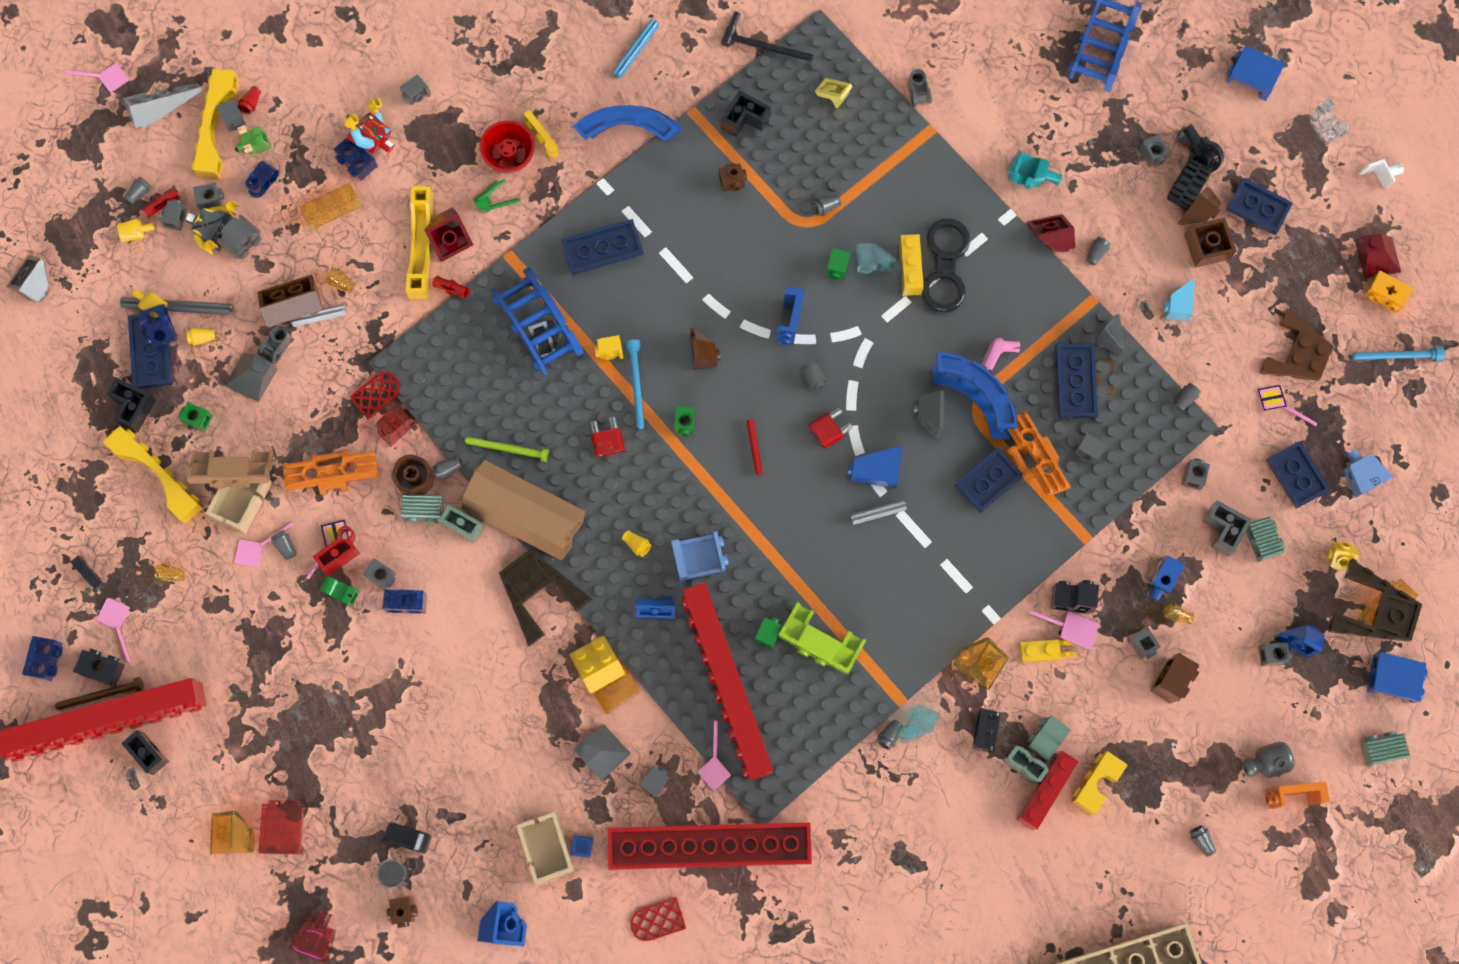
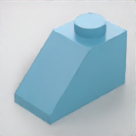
(1180, 303)

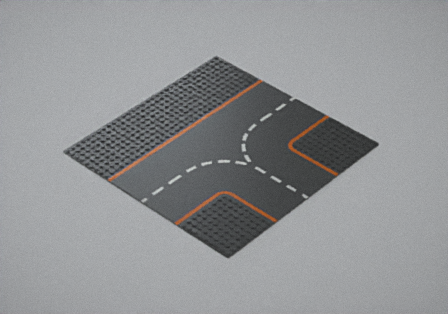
(721, 264)

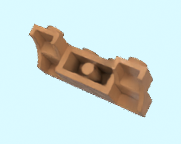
(229, 471)

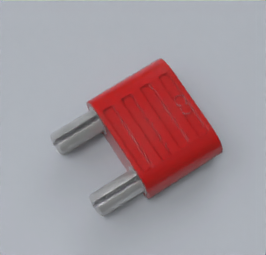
(826, 429)
(607, 441)

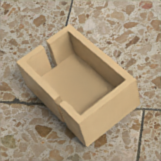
(237, 506)
(545, 847)

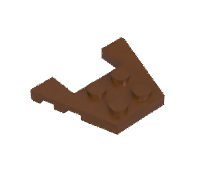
(1307, 355)

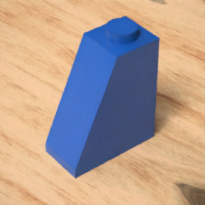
(877, 468)

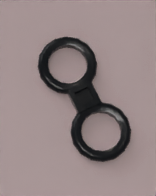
(946, 265)

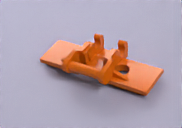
(1041, 453)
(330, 475)

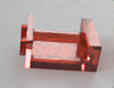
(281, 828)

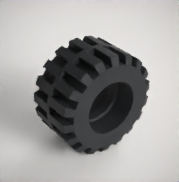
(1189, 184)

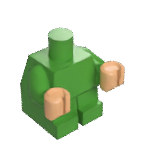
(253, 140)

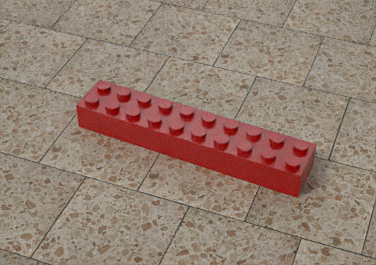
(728, 684)
(101, 718)
(709, 846)

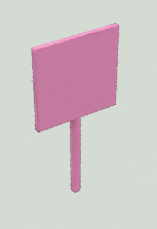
(1075, 629)

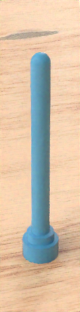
(633, 347)
(1436, 353)

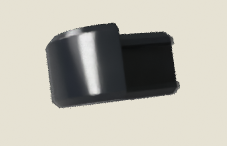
(407, 837)

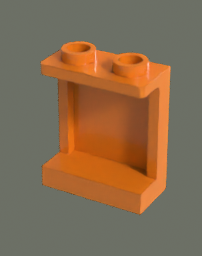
(1316, 793)

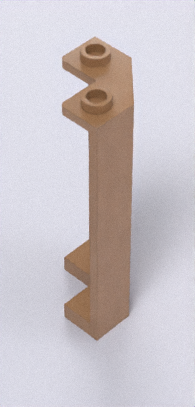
(522, 509)

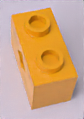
(1388, 291)

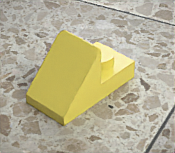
(834, 90)

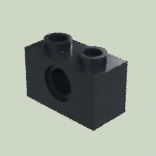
(88, 663)
(145, 752)

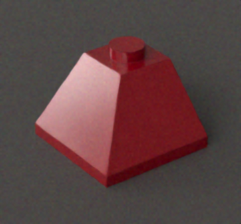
(1055, 232)
(448, 234)
(1377, 254)

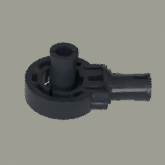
(1203, 149)

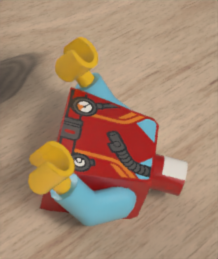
(370, 130)

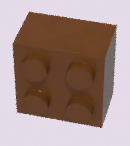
(1210, 242)
(1175, 678)

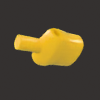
(133, 230)
(148, 301)

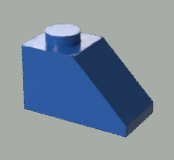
(1304, 639)
(502, 925)

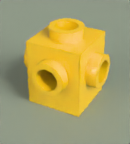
(1341, 554)

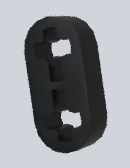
(86, 571)

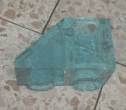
(873, 257)
(921, 723)

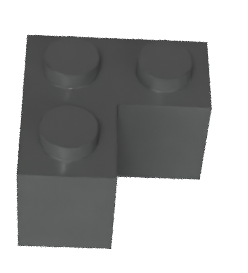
(1230, 525)

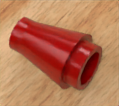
(248, 102)

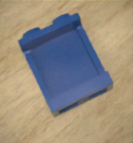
(1255, 70)
(793, 299)
(1397, 677)

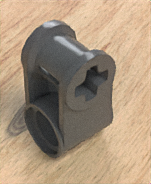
(919, 91)
(273, 345)

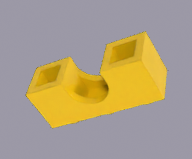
(911, 265)
(1088, 796)

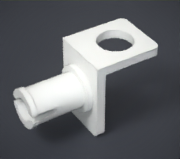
(1384, 173)

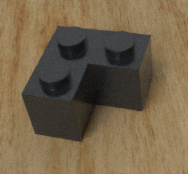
(745, 110)
(134, 404)
(1073, 598)

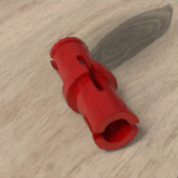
(150, 210)
(451, 287)

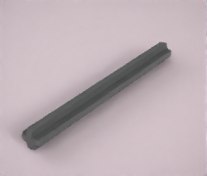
(184, 306)

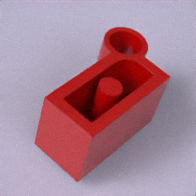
(338, 552)

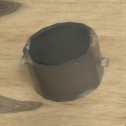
(392, 874)

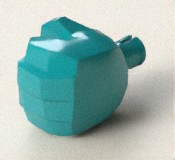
(1031, 171)

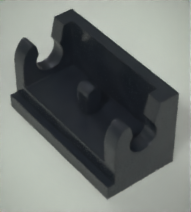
(986, 730)

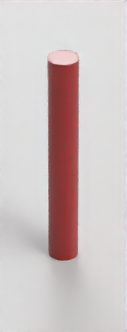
(754, 447)

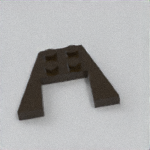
(525, 579)
(1395, 613)

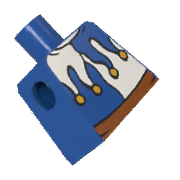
(1168, 569)

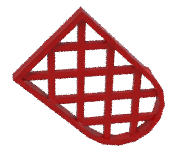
(372, 380)
(653, 923)

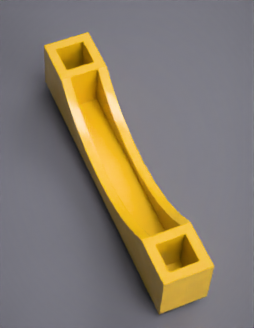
(222, 88)
(419, 264)
(179, 502)

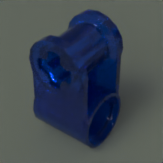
(261, 178)

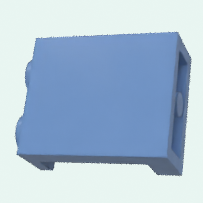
(699, 556)

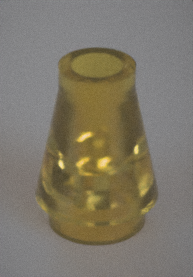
(340, 280)
(168, 573)
(1176, 613)

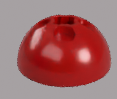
(503, 139)

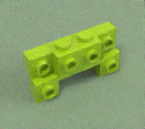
(818, 644)

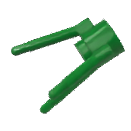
(482, 200)

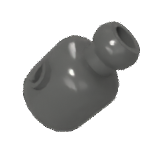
(1270, 760)

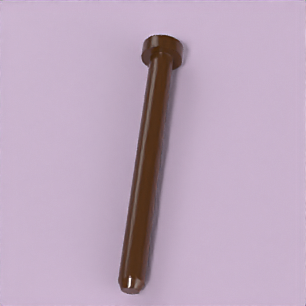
(137, 684)

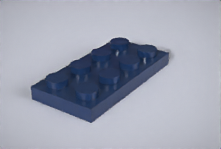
(602, 246)
(148, 365)
(1076, 380)

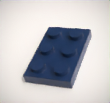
(1259, 206)
(1298, 475)
(989, 480)

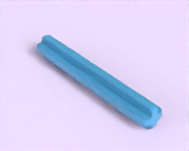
(636, 48)

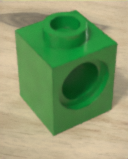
(837, 264)
(683, 412)
(202, 420)
(768, 632)

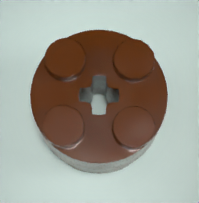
(402, 475)

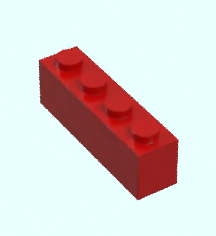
(1047, 790)

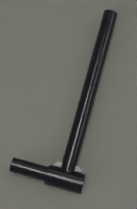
(731, 36)

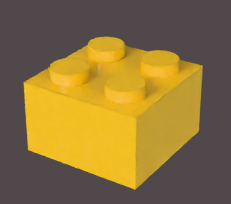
(597, 664)

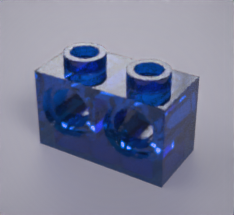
(356, 157)
(164, 323)
(404, 601)
(36, 658)

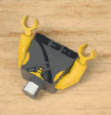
(209, 224)

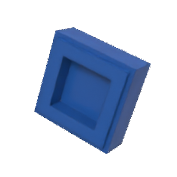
(581, 846)

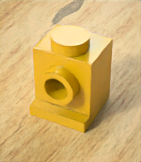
(609, 348)

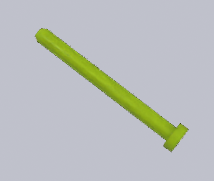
(508, 448)

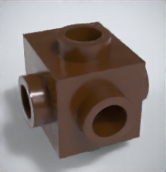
(732, 177)
(396, 906)

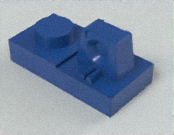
(656, 608)

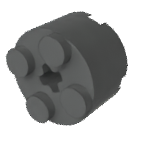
(239, 237)

